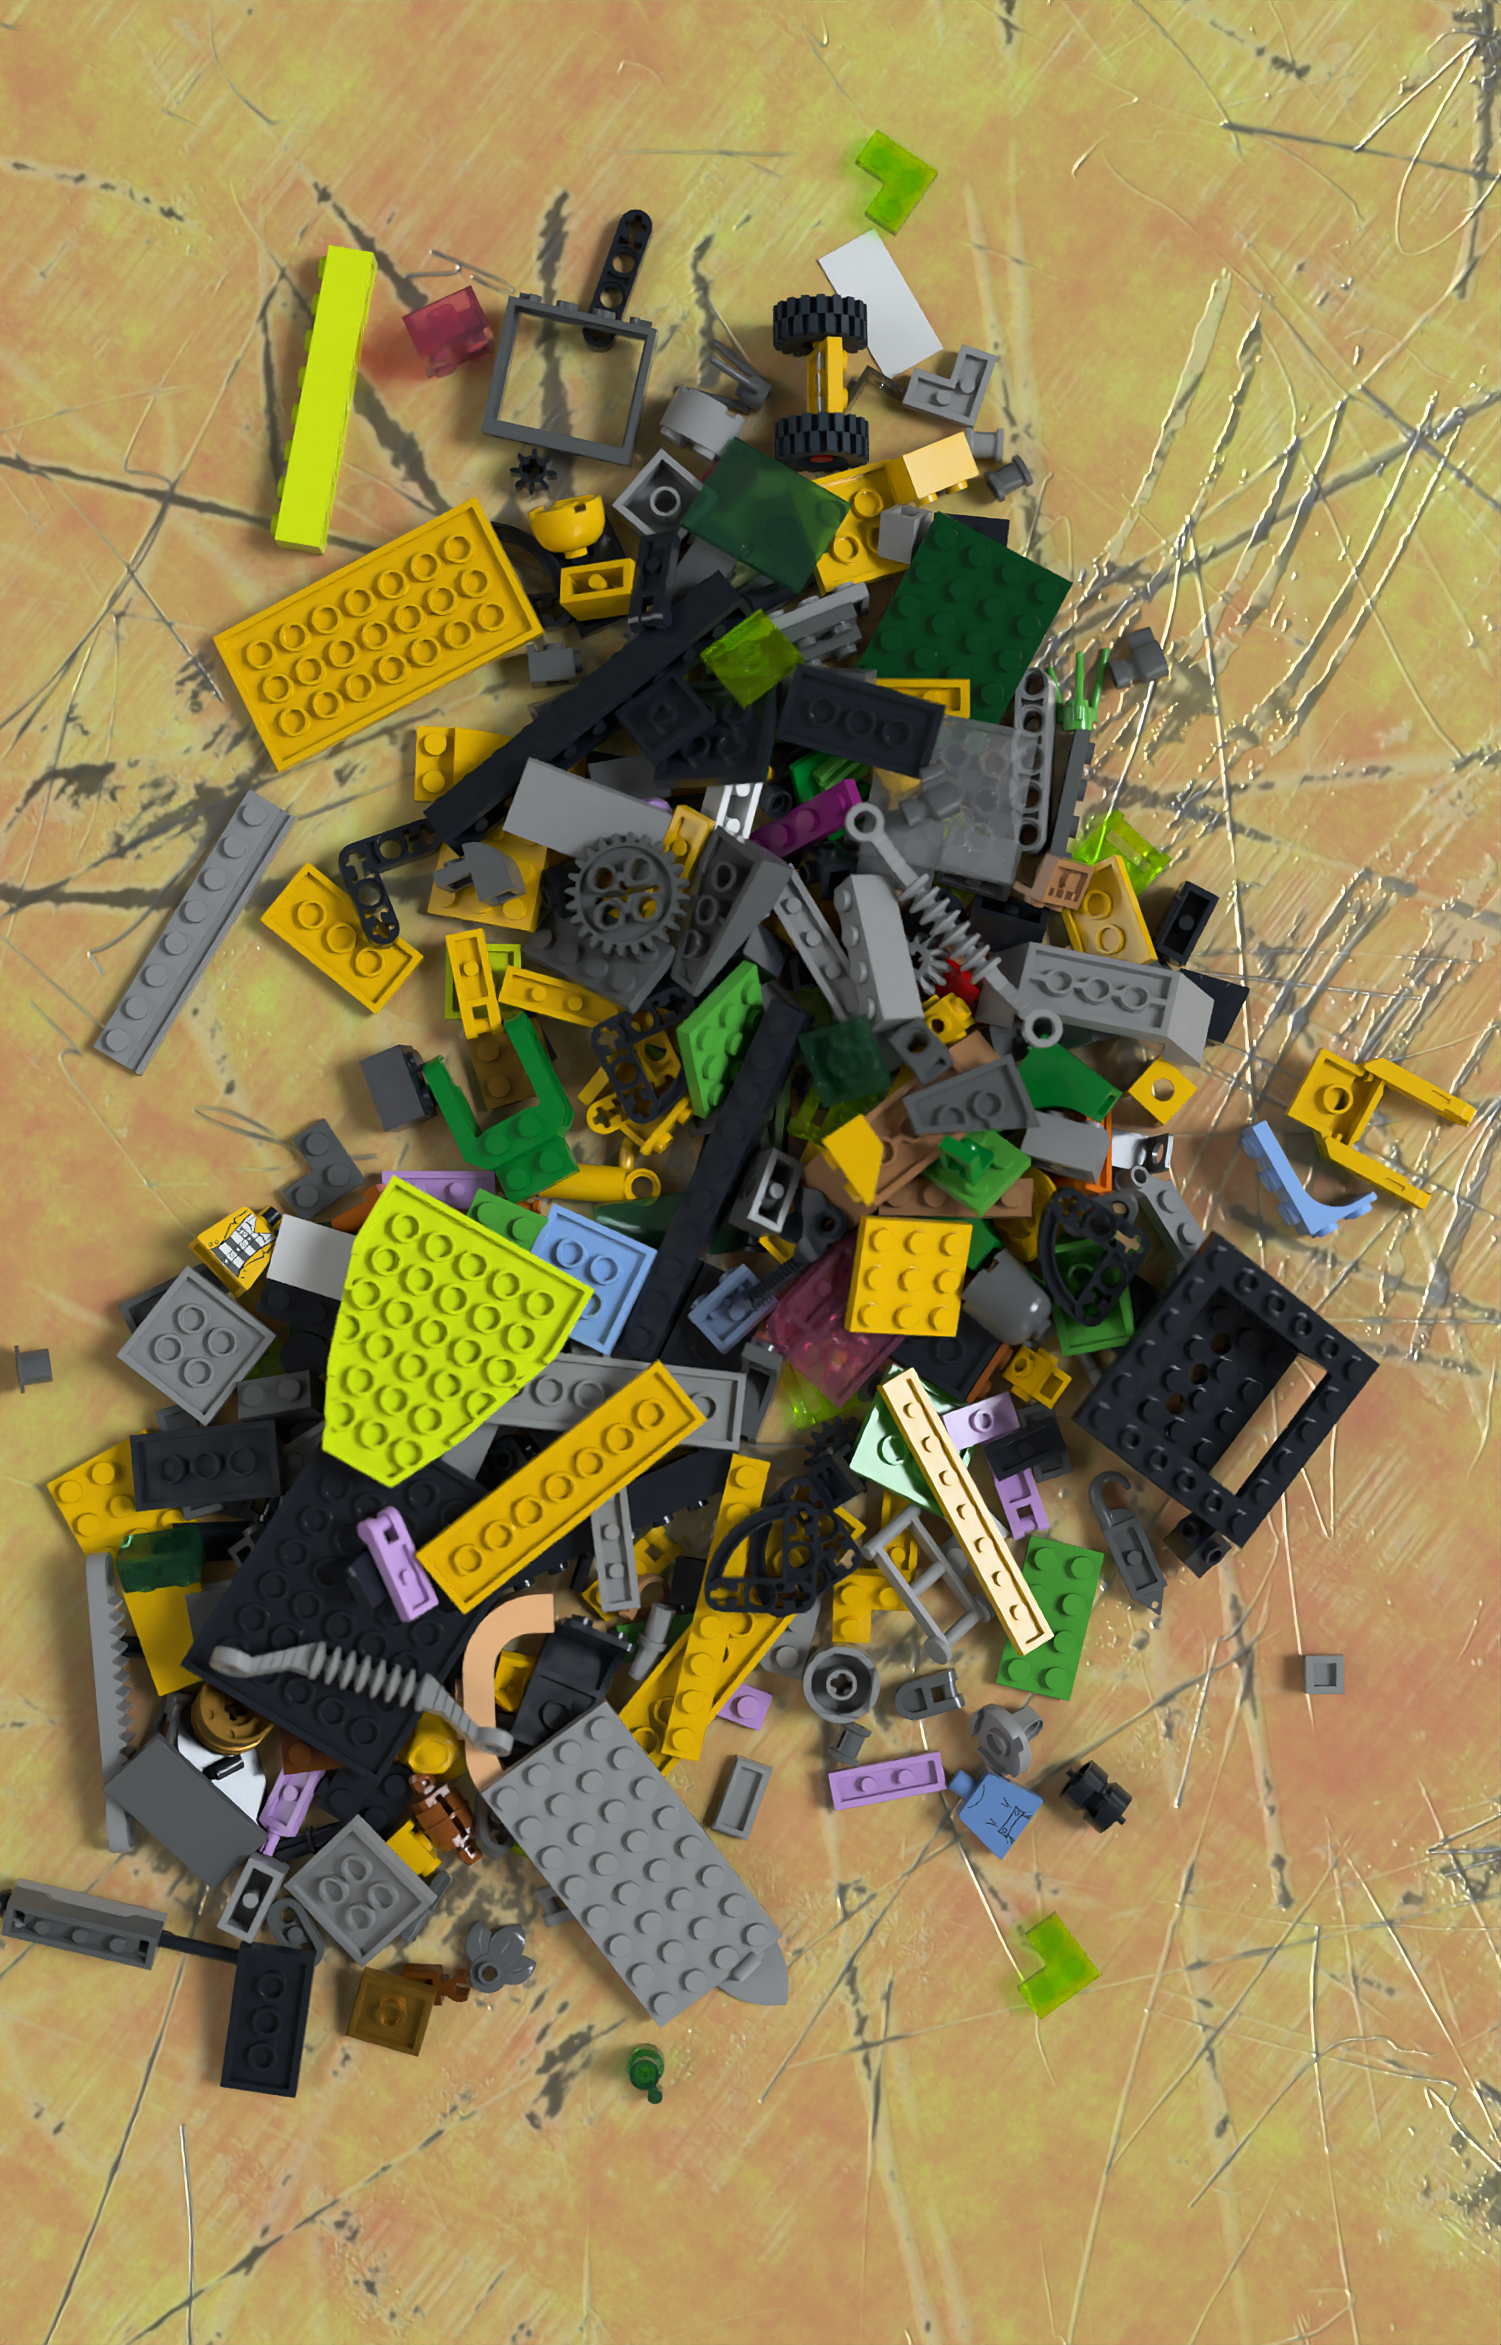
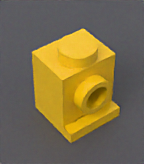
(414, 1847)

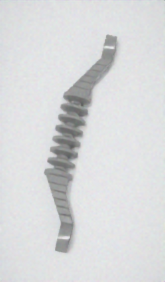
(954, 934)
(312, 1659)

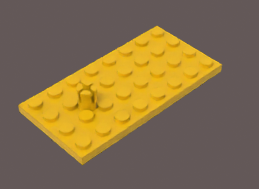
(378, 635)

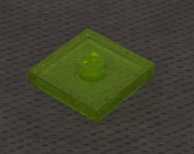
(751, 658)

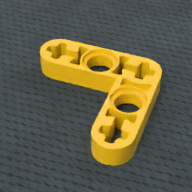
(656, 1072)

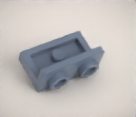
(724, 1313)

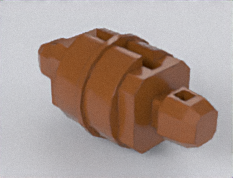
(445, 1817)

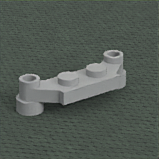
(1166, 1213)

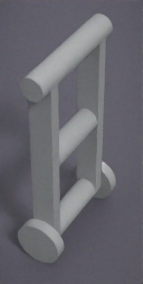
(977, 1607)

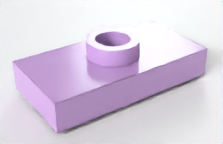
(980, 1420)

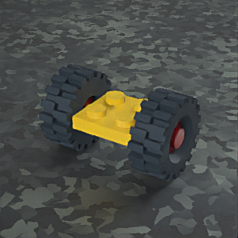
(824, 332)

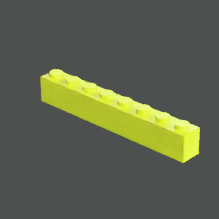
(325, 399)

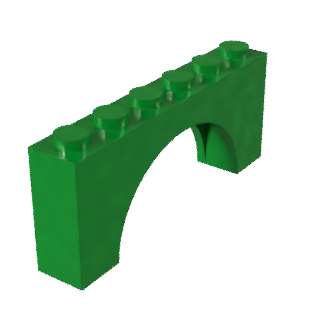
(1053, 1082)

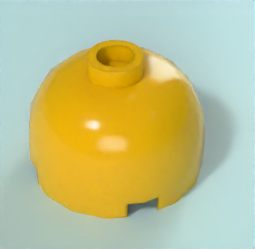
(569, 524)

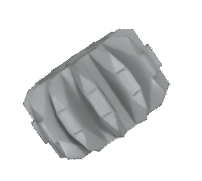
(933, 962)

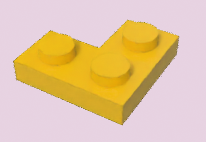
(855, 1599)

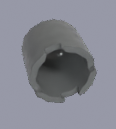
(1009, 1300)

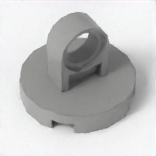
(1005, 1737)

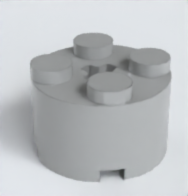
(700, 423)
(854, 1699)

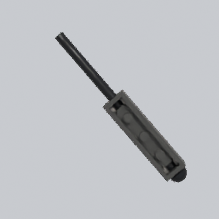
(96, 1926)

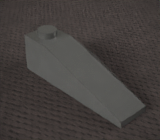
(733, 897)

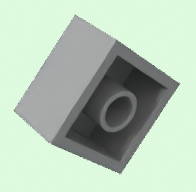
(658, 498)

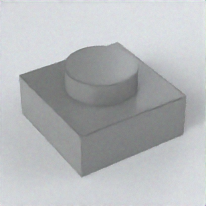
(1323, 1673)

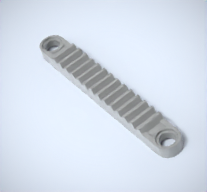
(110, 1690)

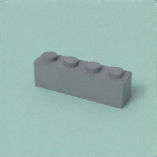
(877, 951)

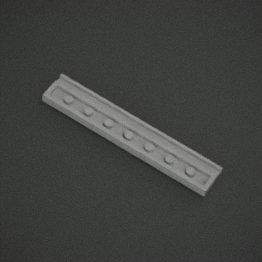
(195, 932)

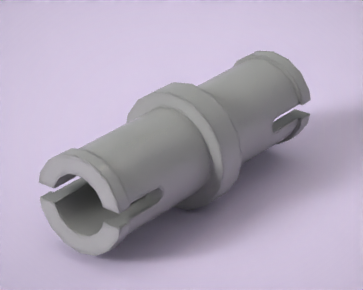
(652, 1641)

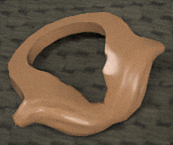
(643, 1613)

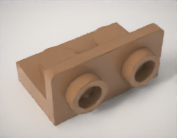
(1058, 883)

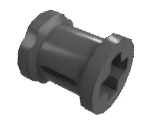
(1008, 478)
(849, 1743)

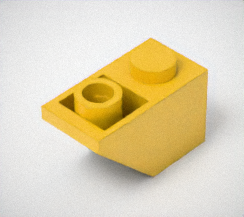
(859, 1157)

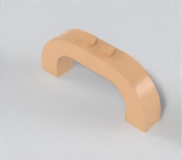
(507, 1618)

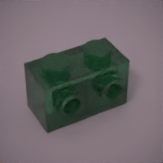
(160, 1559)

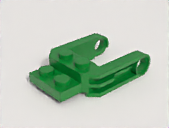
(527, 1148)

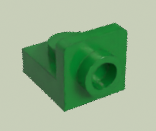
(965, 1158)

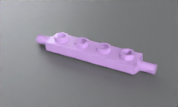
(288, 1806)

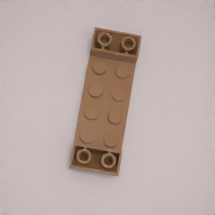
(903, 1150)

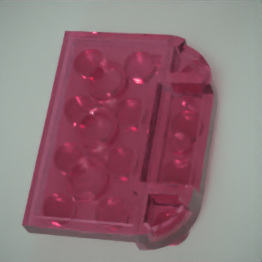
(811, 1330)

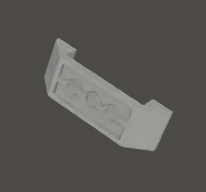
(1105, 997)

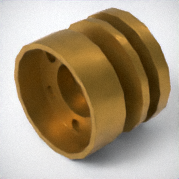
(220, 1733)

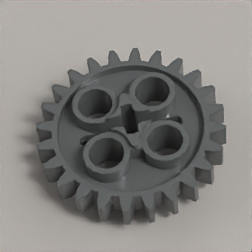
(623, 861)

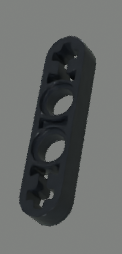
(622, 282)

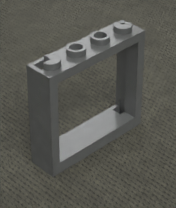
(568, 313)

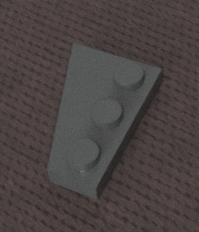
(973, 1102)

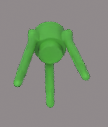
(1078, 712)

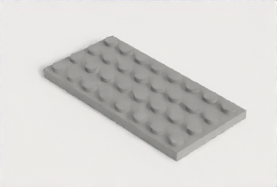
(630, 1862)

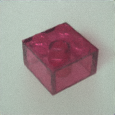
(450, 333)

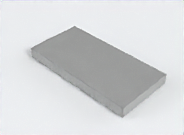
(575, 812)

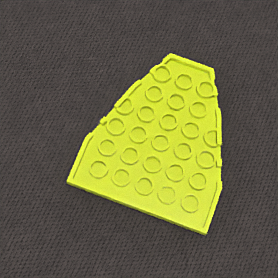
(435, 1333)

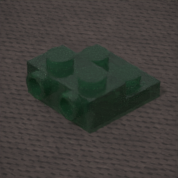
(844, 1060)

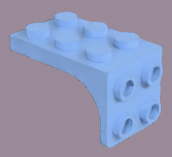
(1296, 1205)

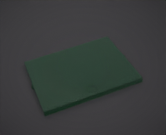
(766, 515)

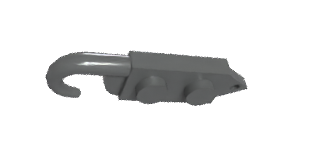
(1128, 1544)

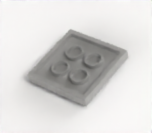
(197, 1345)
(360, 1891)

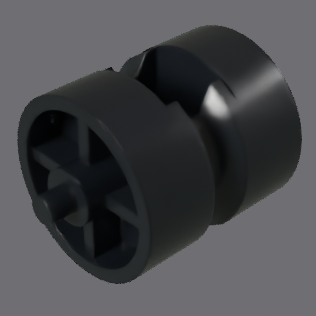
(1099, 1799)

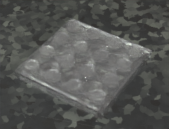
(991, 779)

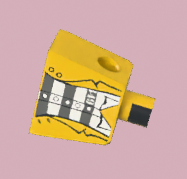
(239, 1246)

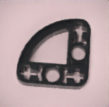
(551, 565)
(628, 1037)
(1112, 1255)
(831, 1572)
(790, 1575)

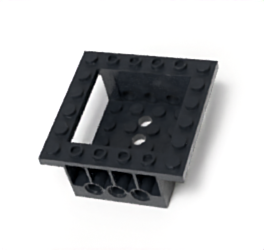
(1264, 1335)

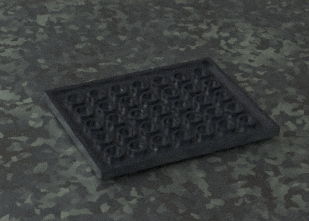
(294, 1599)

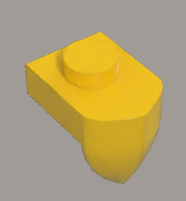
(511, 1678)

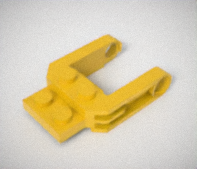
(1339, 1101)

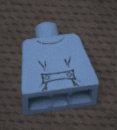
(994, 1807)

